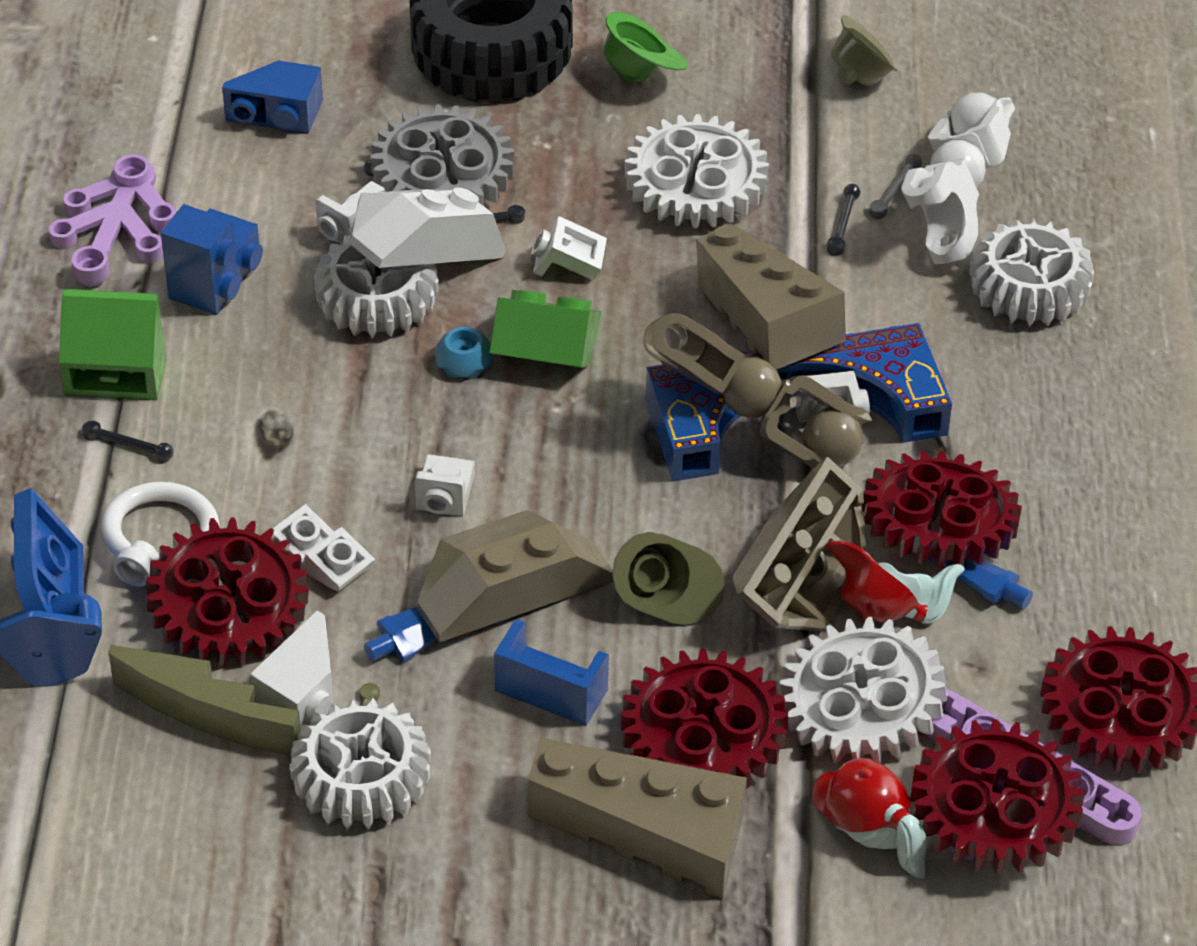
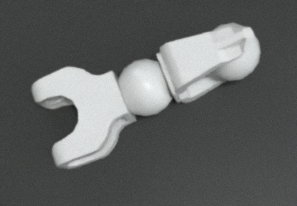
(964, 146)

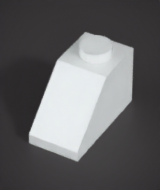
(298, 672)

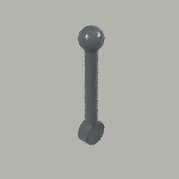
(879, 208)

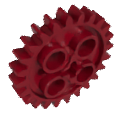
(975, 516)
(185, 606)
(1122, 699)
(702, 709)
(997, 796)

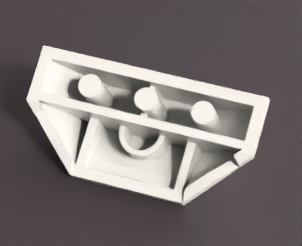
(424, 228)

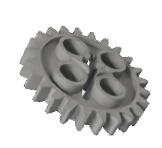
(468, 148)

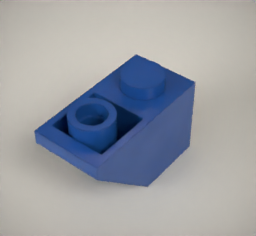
(275, 96)

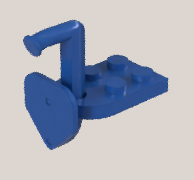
(59, 622)

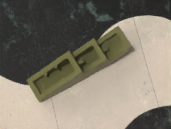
(189, 694)

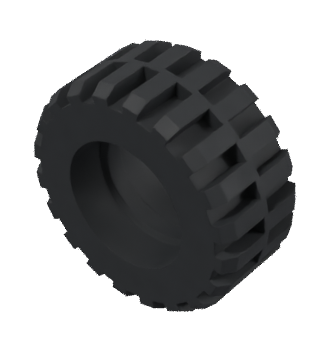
(491, 59)

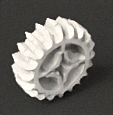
(1031, 272)
(371, 297)
(366, 786)

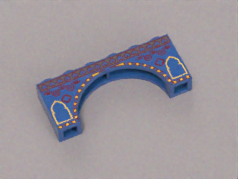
(887, 362)

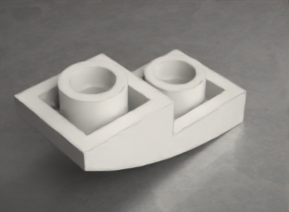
(325, 554)

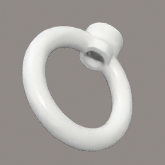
(134, 559)

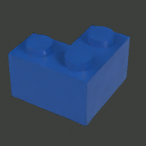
(208, 256)

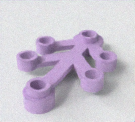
(129, 178)

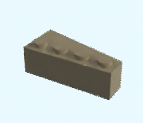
(769, 297)
(642, 808)

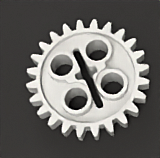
(725, 180)
(868, 679)

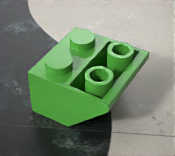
(545, 331)
(111, 344)

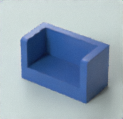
(548, 680)

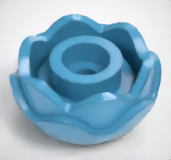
(463, 352)

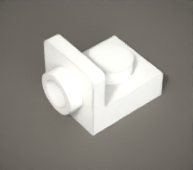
(337, 220)
(569, 247)
(840, 383)
(444, 485)

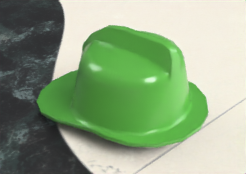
(637, 48)

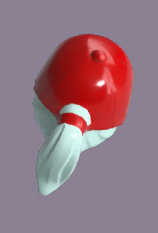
(885, 593)
(873, 810)

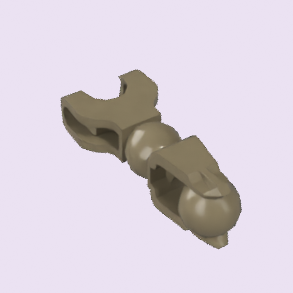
(755, 390)

